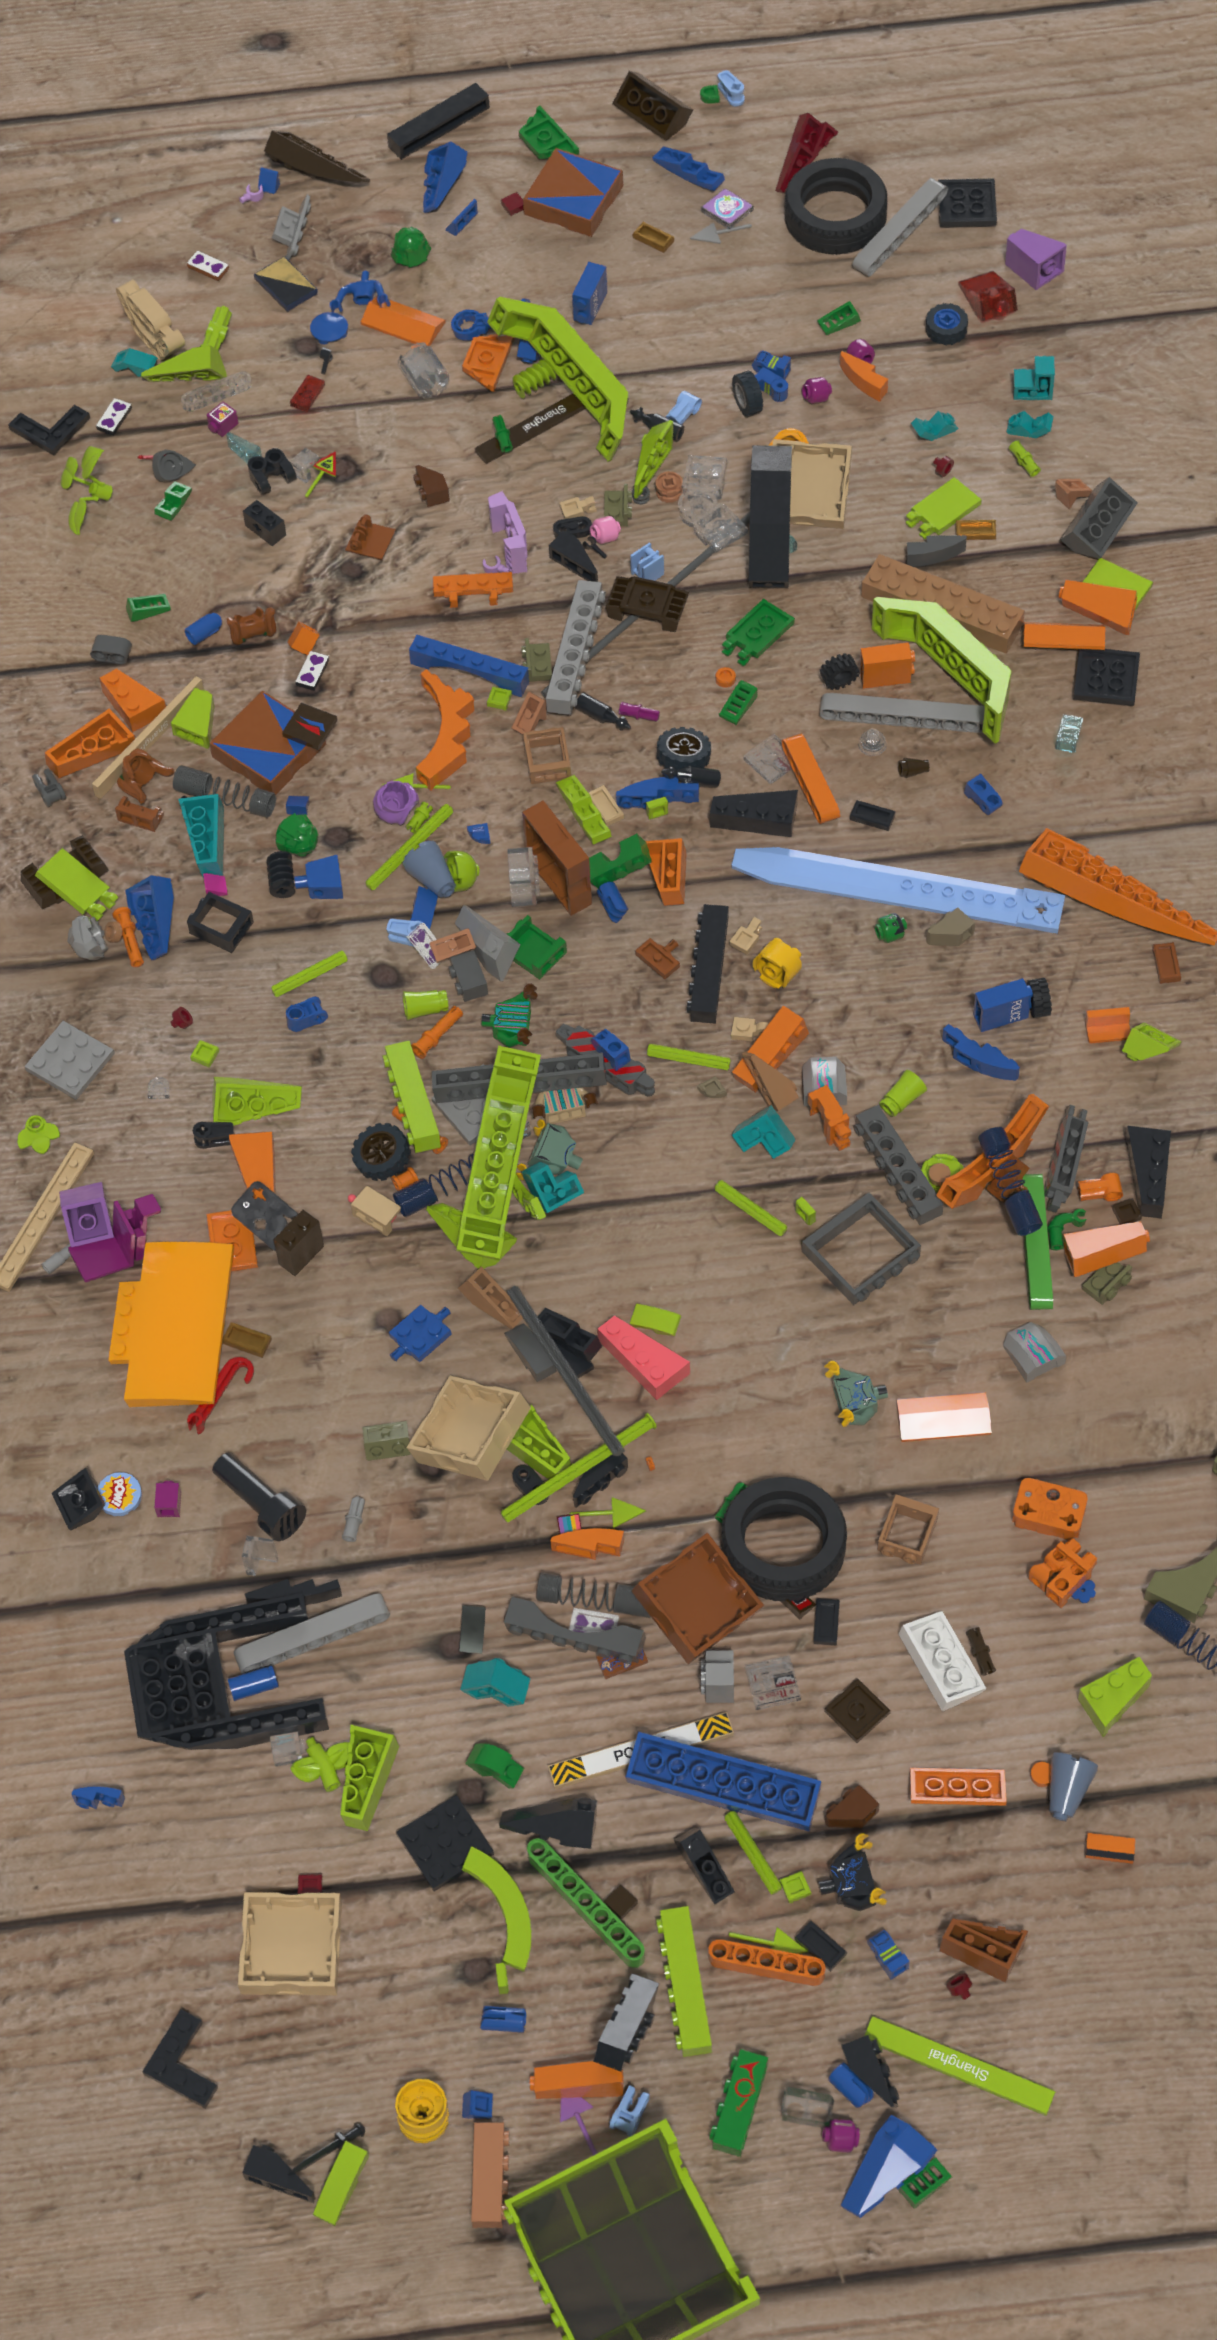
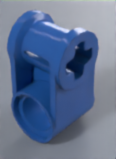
(306, 1014)

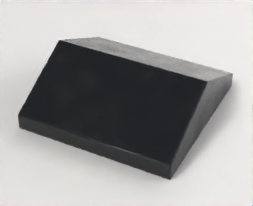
(78, 1500)

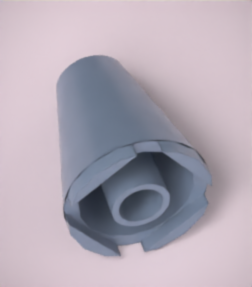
(430, 868)
(1069, 1783)

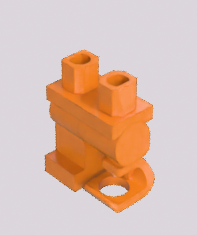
(836, 1123)
(1071, 1571)

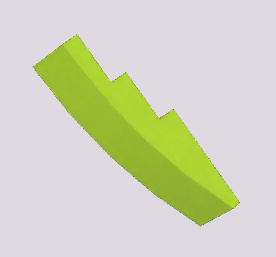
(583, 809)

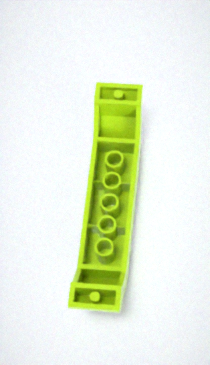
(570, 360)
(952, 649)
(497, 1153)

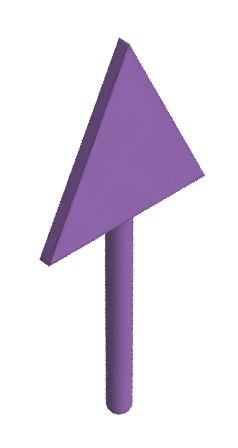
(573, 2107)

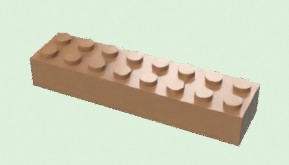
(986, 618)

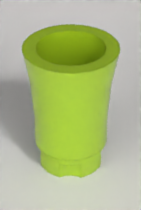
(424, 1003)
(903, 1093)

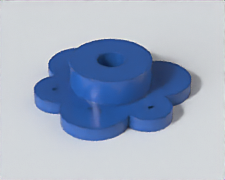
(1084, 1597)

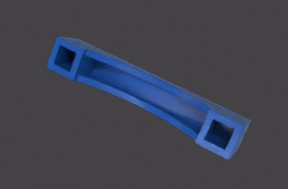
(433, 653)

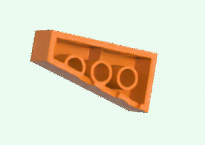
(89, 745)

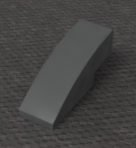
(935, 549)
(530, 1352)

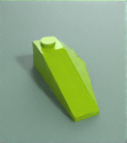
(654, 451)
(246, 1099)
(449, 1219)

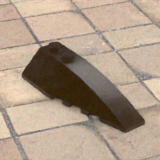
(308, 158)

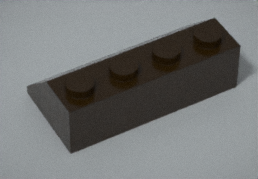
(652, 105)

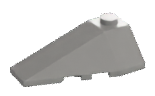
(492, 945)

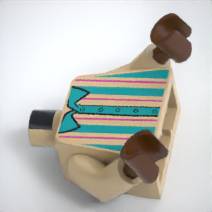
(563, 1104)

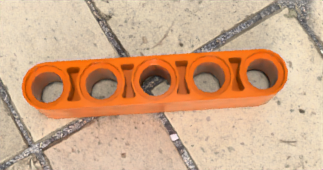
(810, 778)
(775, 1971)

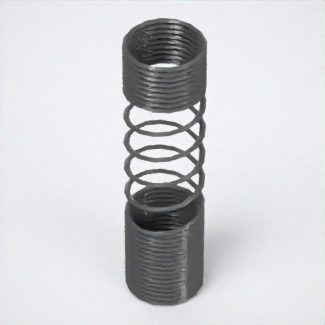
(199, 784)
(625, 1601)

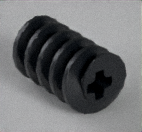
(280, 874)

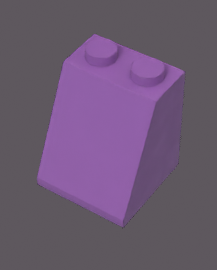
(1035, 257)
(86, 1214)

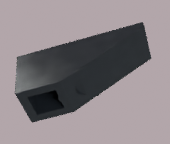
(599, 1478)
(704, 1864)
(865, 2061)

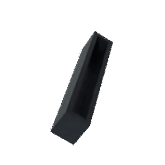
(438, 121)
(709, 963)

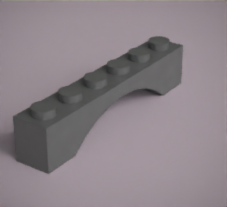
(621, 1642)

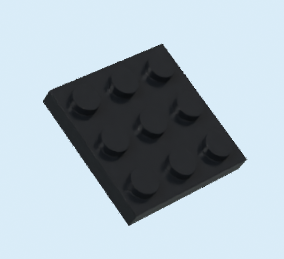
(968, 203)
(1107, 676)
(442, 1842)

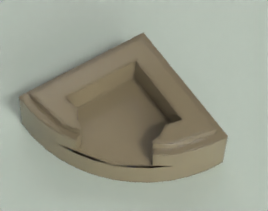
(712, 1088)

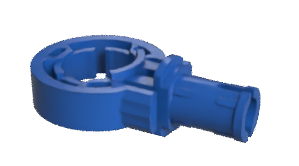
(479, 327)

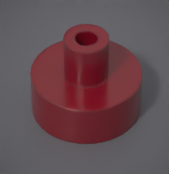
(943, 465)
(181, 1018)
(960, 1986)

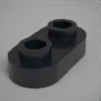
(573, 526)
(527, 1483)

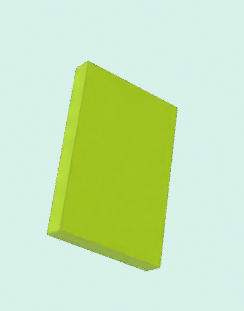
(1112, 575)

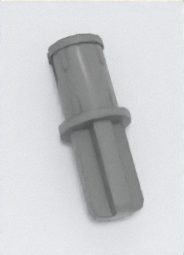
(353, 1519)

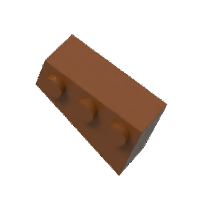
(984, 1947)

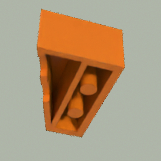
(669, 869)

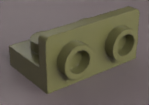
(617, 505)
(538, 661)
(1106, 1281)
(386, 1440)

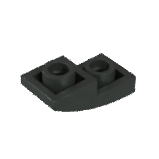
(472, 1629)

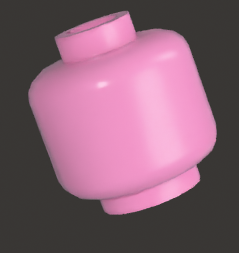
(605, 529)

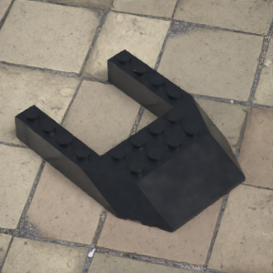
(182, 1684)

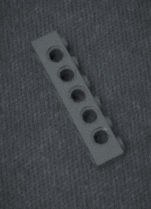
(876, 1120)

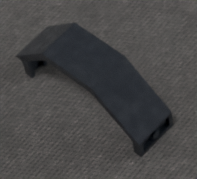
(770, 516)

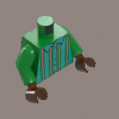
(512, 1018)

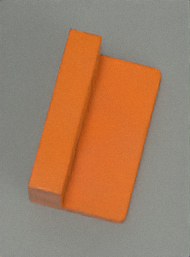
(1108, 1025)

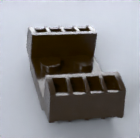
(647, 599)
(81, 852)

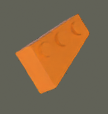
(131, 700)

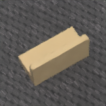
(375, 1210)

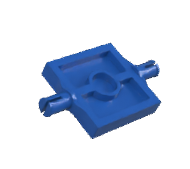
(420, 1333)

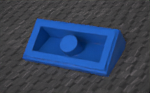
(463, 218)

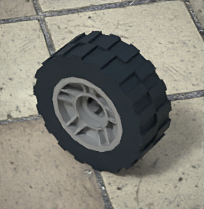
(747, 393)

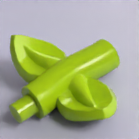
(321, 1764)

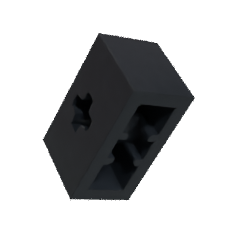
(264, 523)

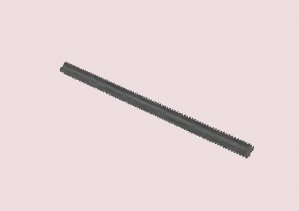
(565, 1371)

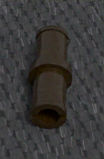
(980, 1651)

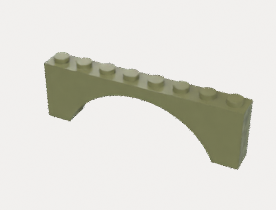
(1186, 1588)

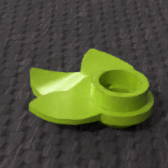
(38, 1137)

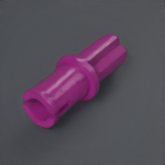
(638, 711)

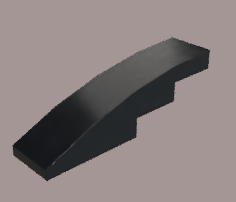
(283, 1588)

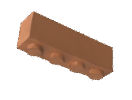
(488, 2175)

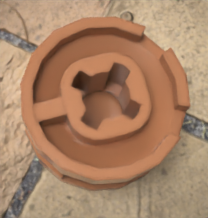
(669, 486)

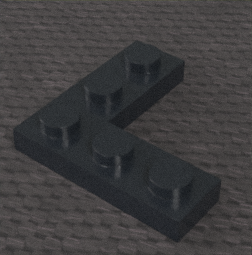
(54, 438)
(164, 2065)

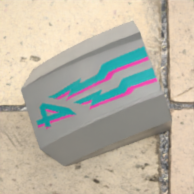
(825, 1071)
(1033, 1350)

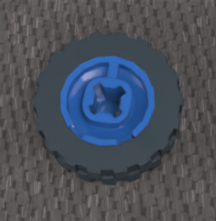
(946, 324)

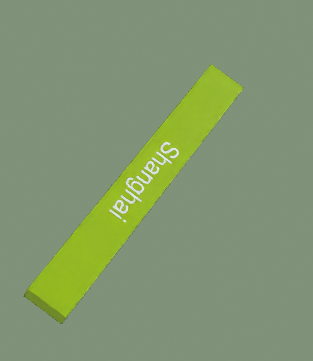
(961, 2066)

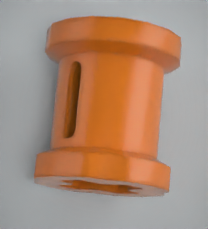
(404, 1179)

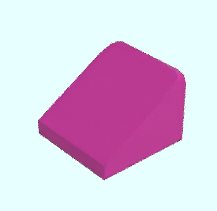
(215, 884)

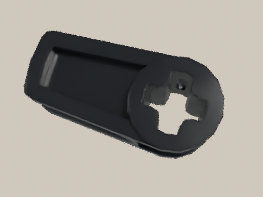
(214, 1134)

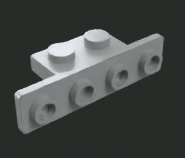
(289, 226)

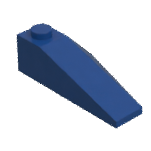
(442, 170)
(152, 907)
(890, 2159)

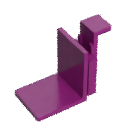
(117, 1253)

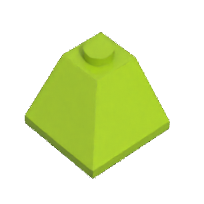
(1147, 1042)

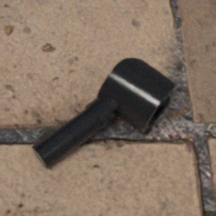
(327, 356)
(593, 541)

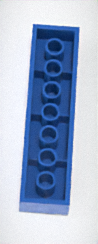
(723, 1781)

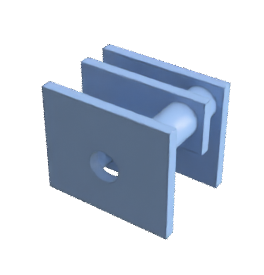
(651, 565)

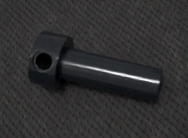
(278, 1513)

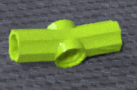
(217, 327)

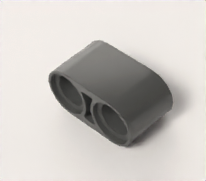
(110, 649)

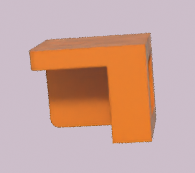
(303, 638)

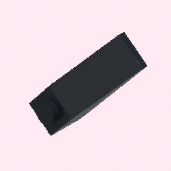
(570, 553)
(269, 2170)

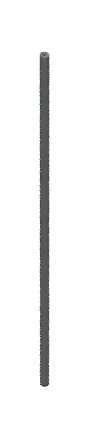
(632, 618)

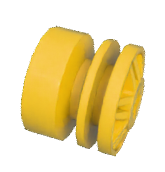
(426, 2098)

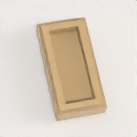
(606, 805)

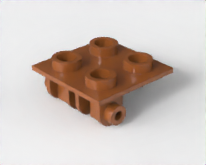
(370, 538)

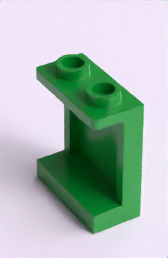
(537, 949)

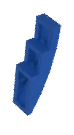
(684, 166)

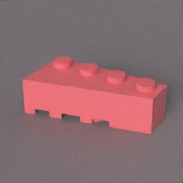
(644, 1358)

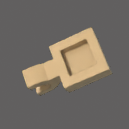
(575, 508)
(745, 938)
(746, 1028)

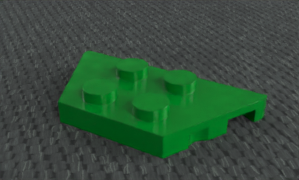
(545, 135)

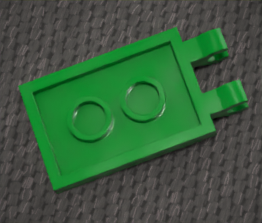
(757, 631)

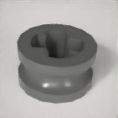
(644, 499)

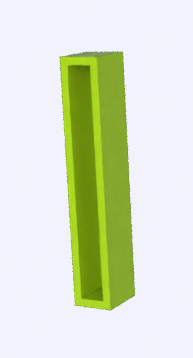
(412, 1097)
(685, 1982)

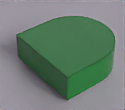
(710, 94)

